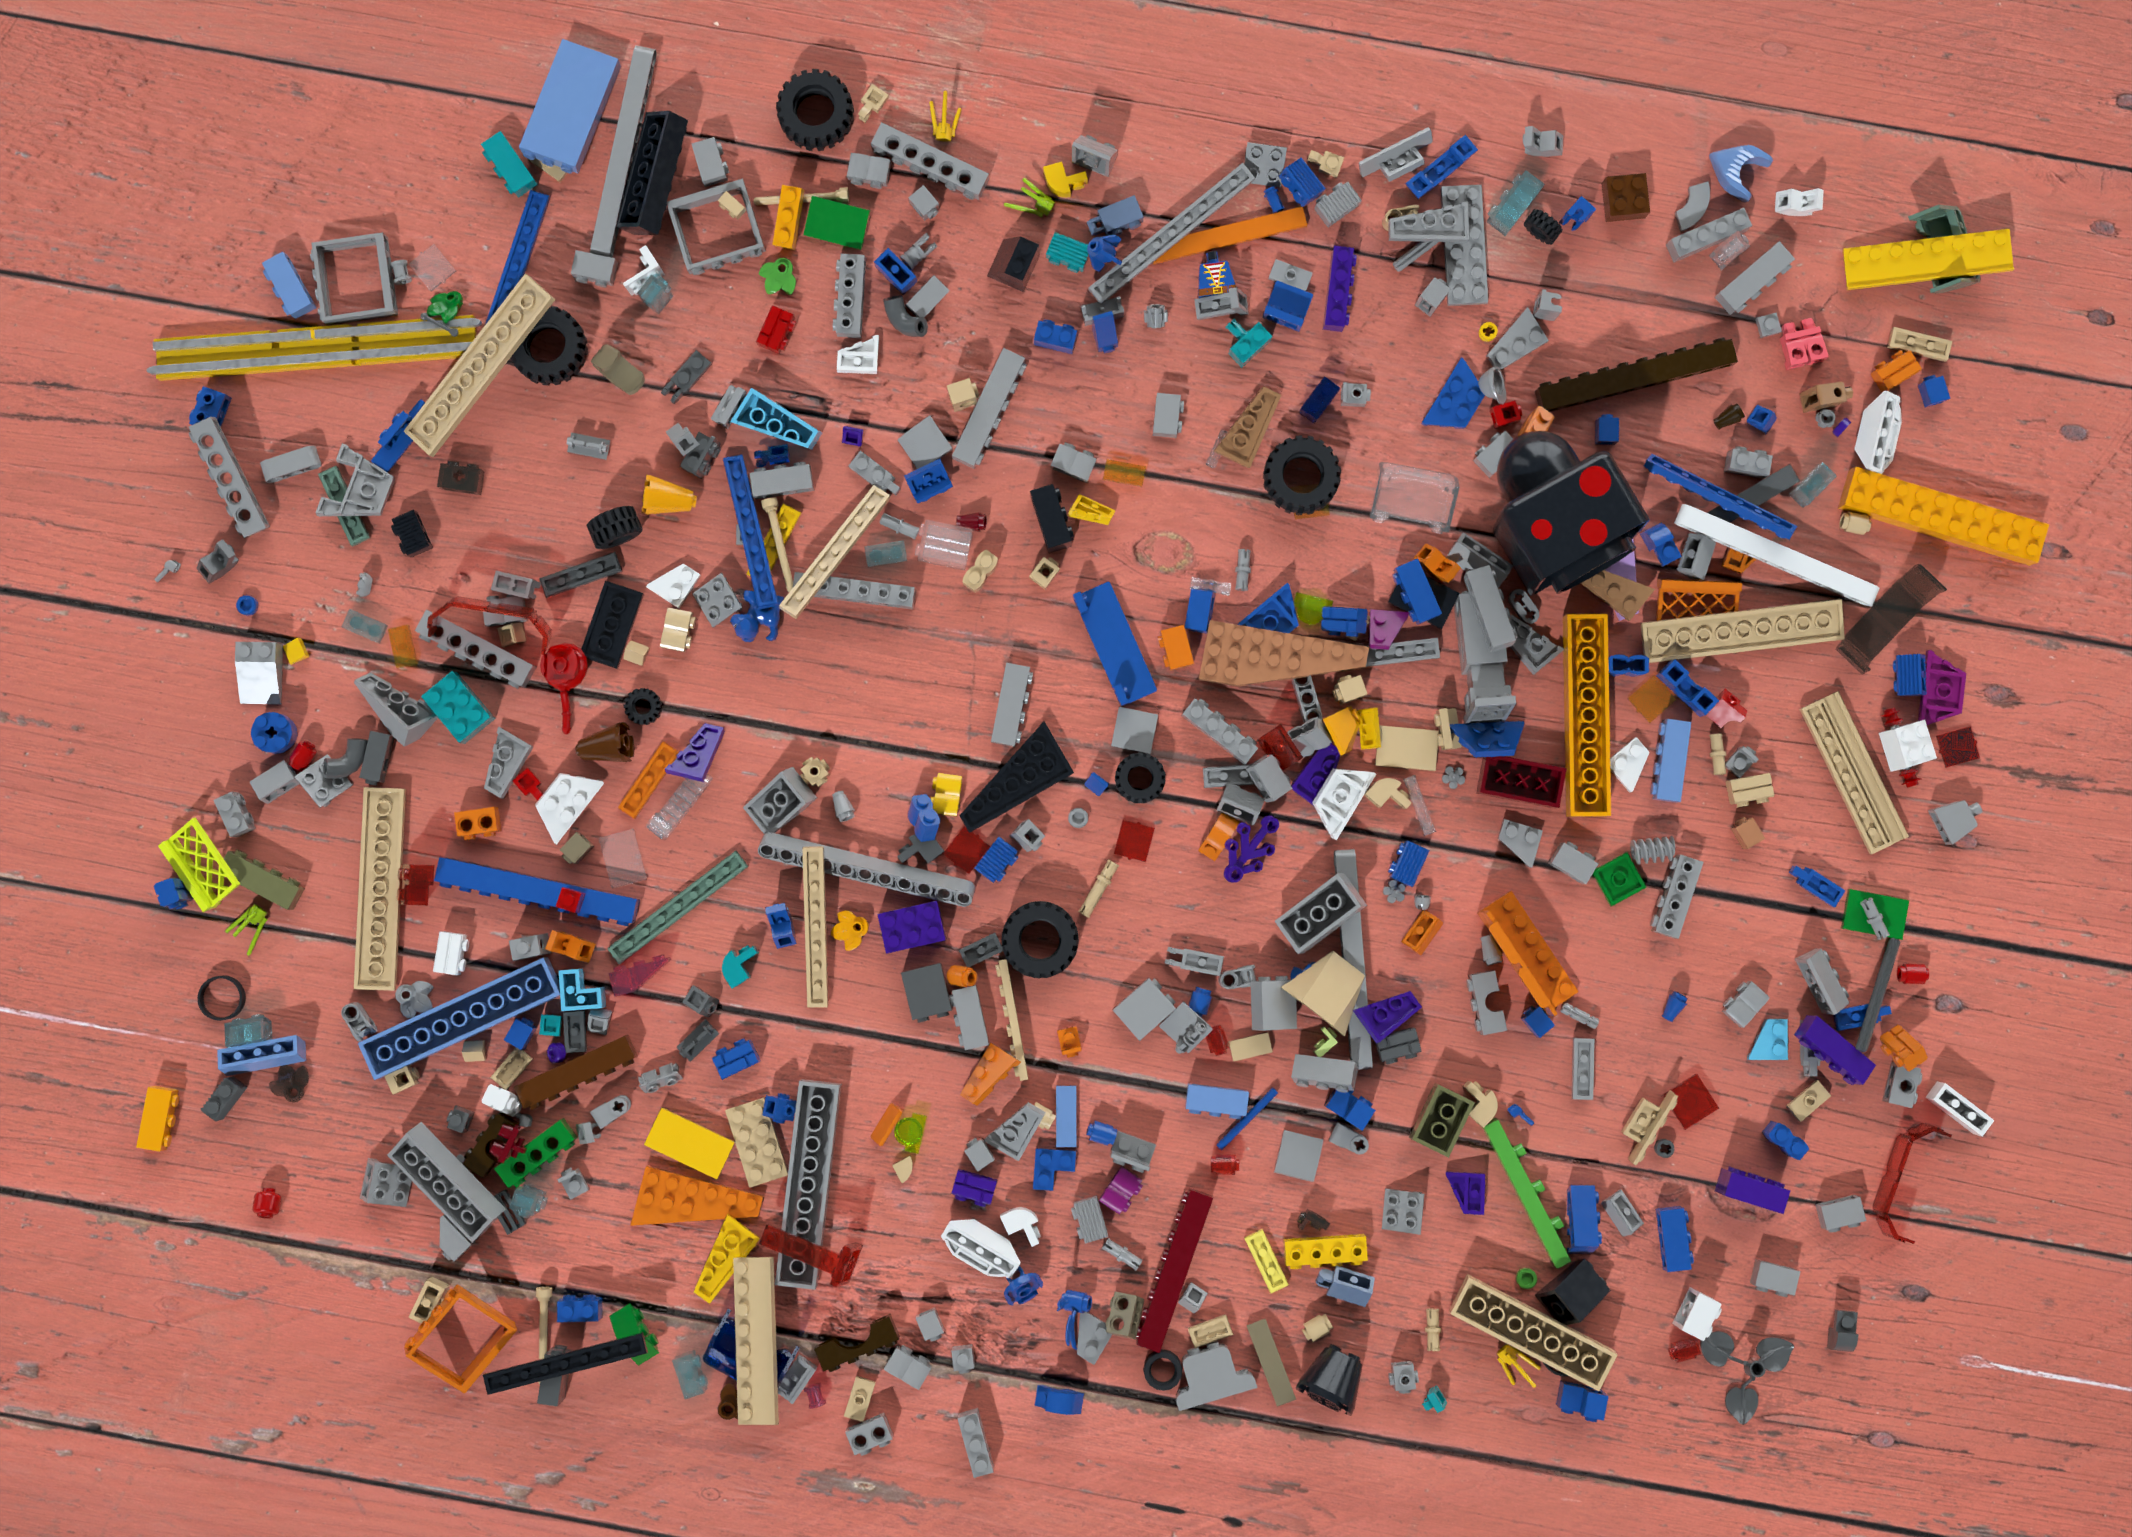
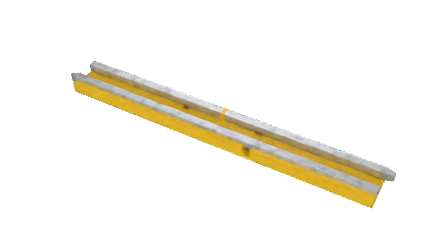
(311, 348)

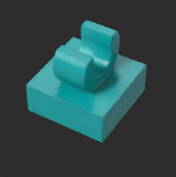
(1435, 1399)

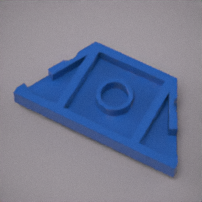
(1456, 400)
(1275, 613)
(1489, 738)

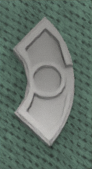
(1695, 207)

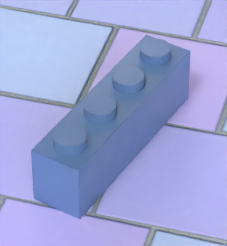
(1671, 761)
(261, 1055)

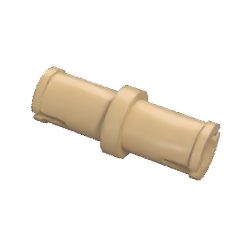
(1717, 754)
(1433, 1329)

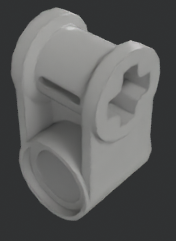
(1240, 977)
(358, 1022)
(609, 1112)
(1345, 1138)

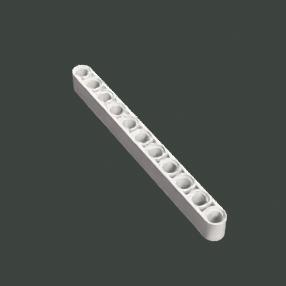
(1777, 555)

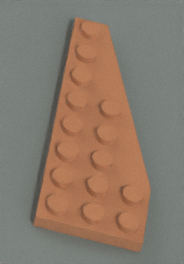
(1255, 655)

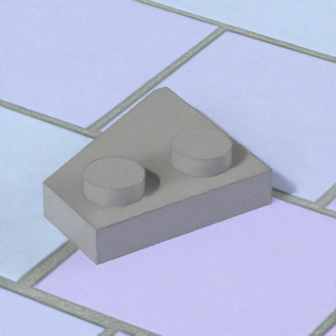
(1091, 1337)

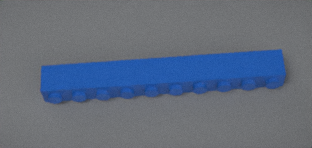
(533, 889)

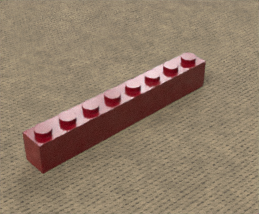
(1174, 1269)

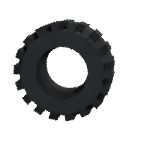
(614, 527)
(1152, 765)

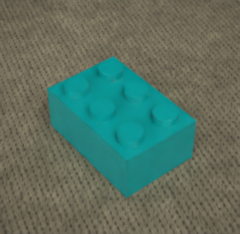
(458, 707)

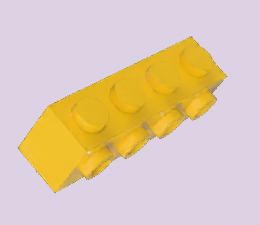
(1325, 1250)

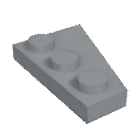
(1531, 647)
(506, 763)

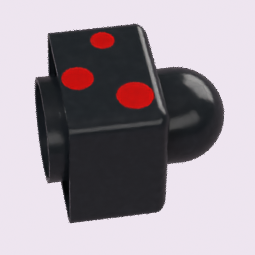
(1562, 513)

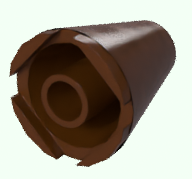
(607, 745)

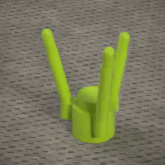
(1043, 202)
(254, 915)

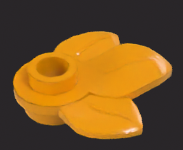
(847, 930)

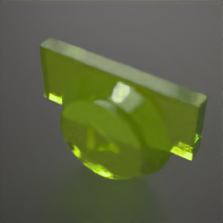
(1310, 607)
(910, 1132)

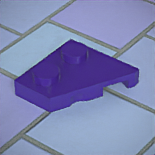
(1469, 1191)

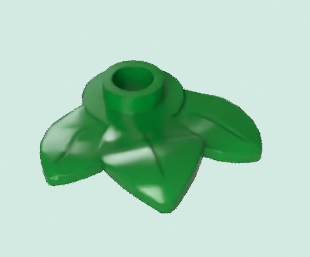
(445, 305)

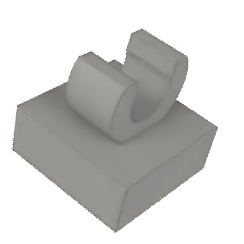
(585, 1132)

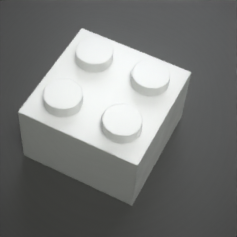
(1697, 1314)

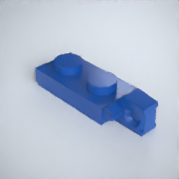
(1818, 885)
(1854, 1016)

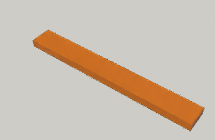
(1236, 234)

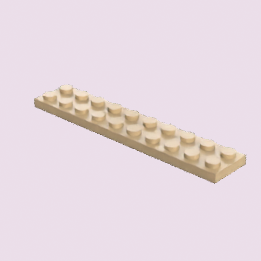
(479, 365)
(1743, 630)
(378, 885)

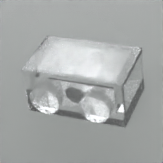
(1730, 250)

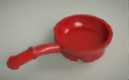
(564, 669)

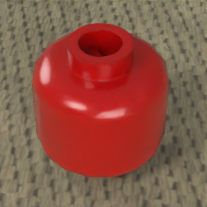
(266, 1203)

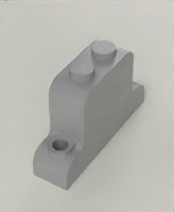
(1211, 1376)

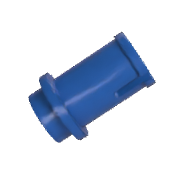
(1274, 199)

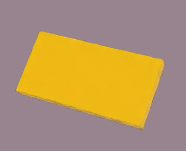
(689, 1143)

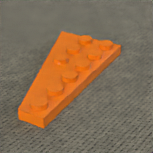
(681, 1198)

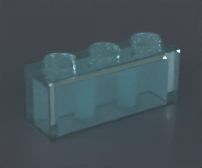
(1514, 202)

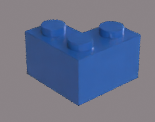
(1352, 1109)
(1582, 1399)

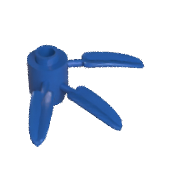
(1074, 1302)

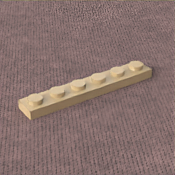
(1010, 1010)

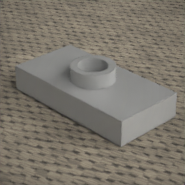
(1290, 275)

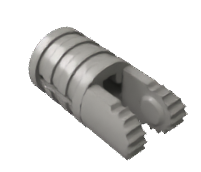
(916, 254)

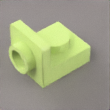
(1325, 1045)

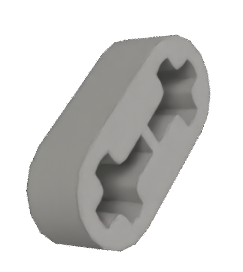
(1519, 609)

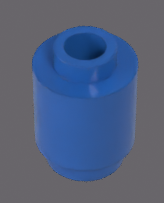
(1200, 1001)
(1101, 1133)

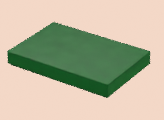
(836, 222)
(1893, 911)

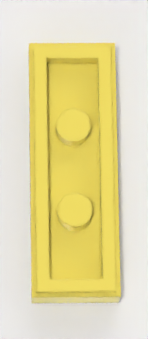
(1266, 1261)

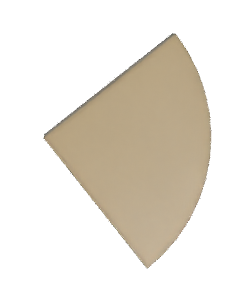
(903, 1168)

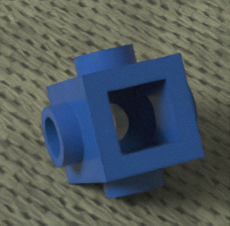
(779, 1108)

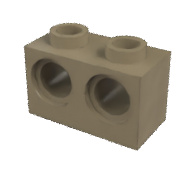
(1129, 1316)

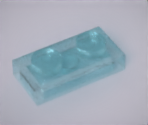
(885, 553)
(364, 626)

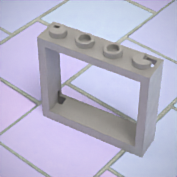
(705, 197)
(386, 274)

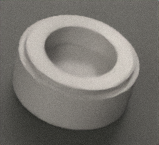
(1078, 818)

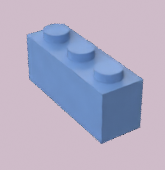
(288, 285)
(1216, 1100)

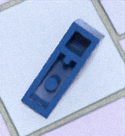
(1105, 332)

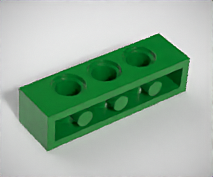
(508, 1170)

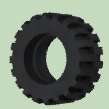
(803, 87)
(566, 363)
(1317, 453)
(1067, 939)

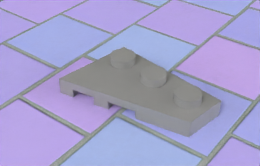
(1518, 341)
(1016, 1132)

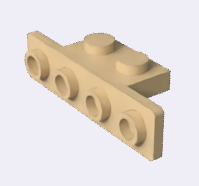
(1645, 1123)

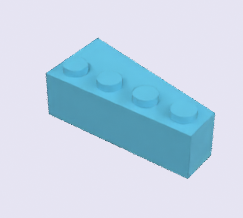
(770, 418)

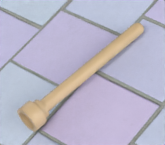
(840, 195)
(770, 506)
(543, 1295)

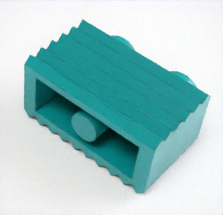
(1067, 252)

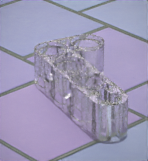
(676, 808)

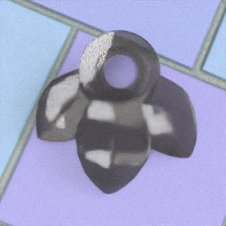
(290, 1079)

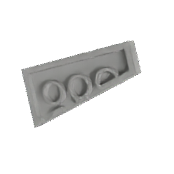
(1437, 225)

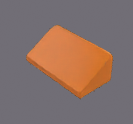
(1422, 932)
(886, 1124)

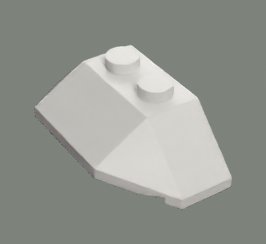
(1879, 432)
(981, 1248)

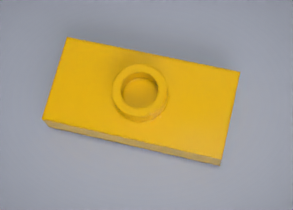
(1369, 728)

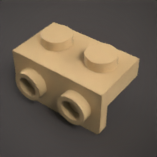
(1443, 719)

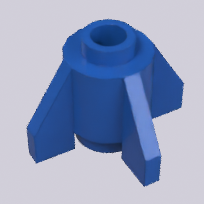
(1102, 251)

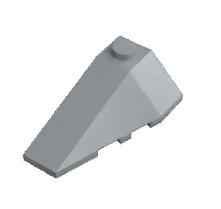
(400, 714)

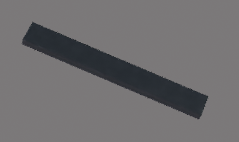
(565, 1363)

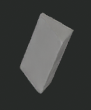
(1622, 1213)

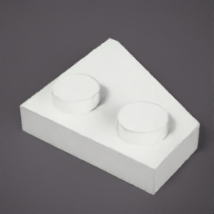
(859, 358)
(675, 584)

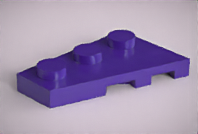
(1315, 772)

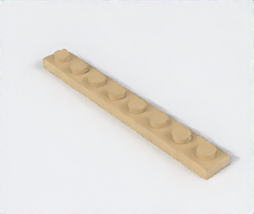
(834, 552)
(815, 926)

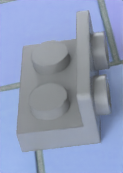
(728, 406)

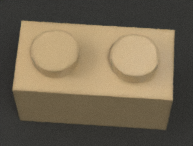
(729, 203)

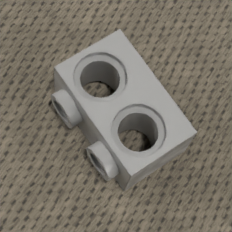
(867, 1430)

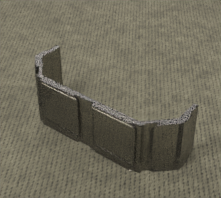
(1888, 617)

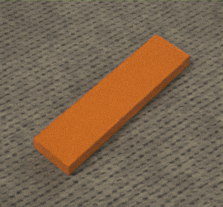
(648, 780)

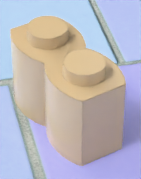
(984, 566)
(677, 630)

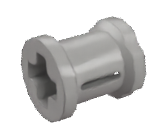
(400, 272)

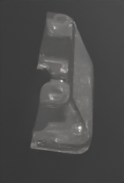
(1414, 496)

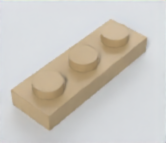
(1919, 344)

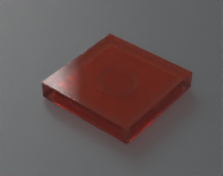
(1280, 746)
(1693, 1101)

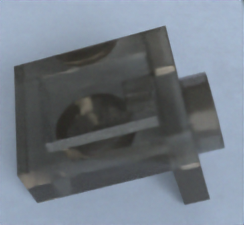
(1316, 1220)

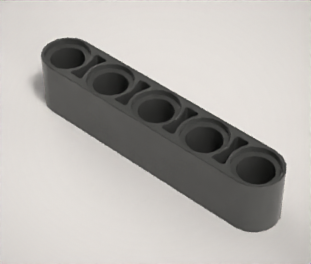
(1761, 491)

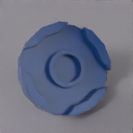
(1022, 1288)

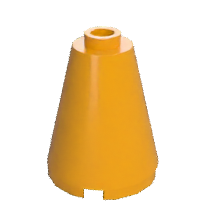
(665, 497)

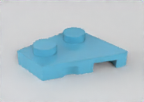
(1771, 1041)

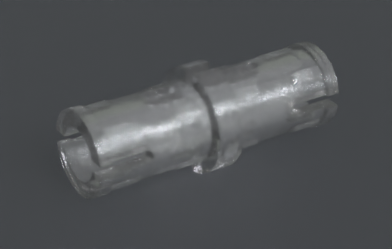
(1210, 585)

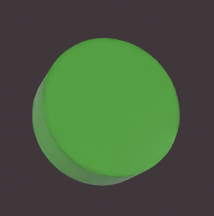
(1526, 1278)

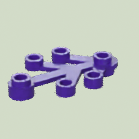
(1249, 850)

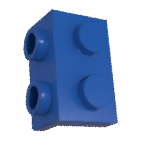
(928, 481)

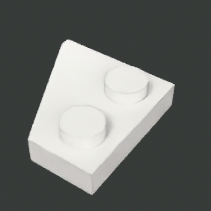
(1629, 763)

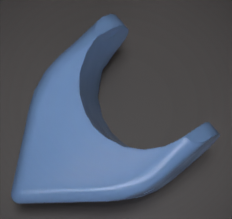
(1728, 165)

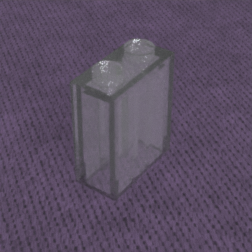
(944, 544)

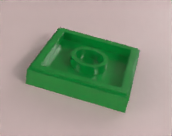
(1618, 879)

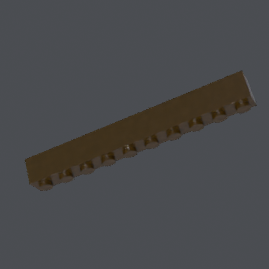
(1636, 376)

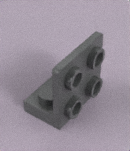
(699, 459)

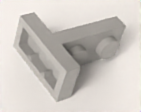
(1222, 304)

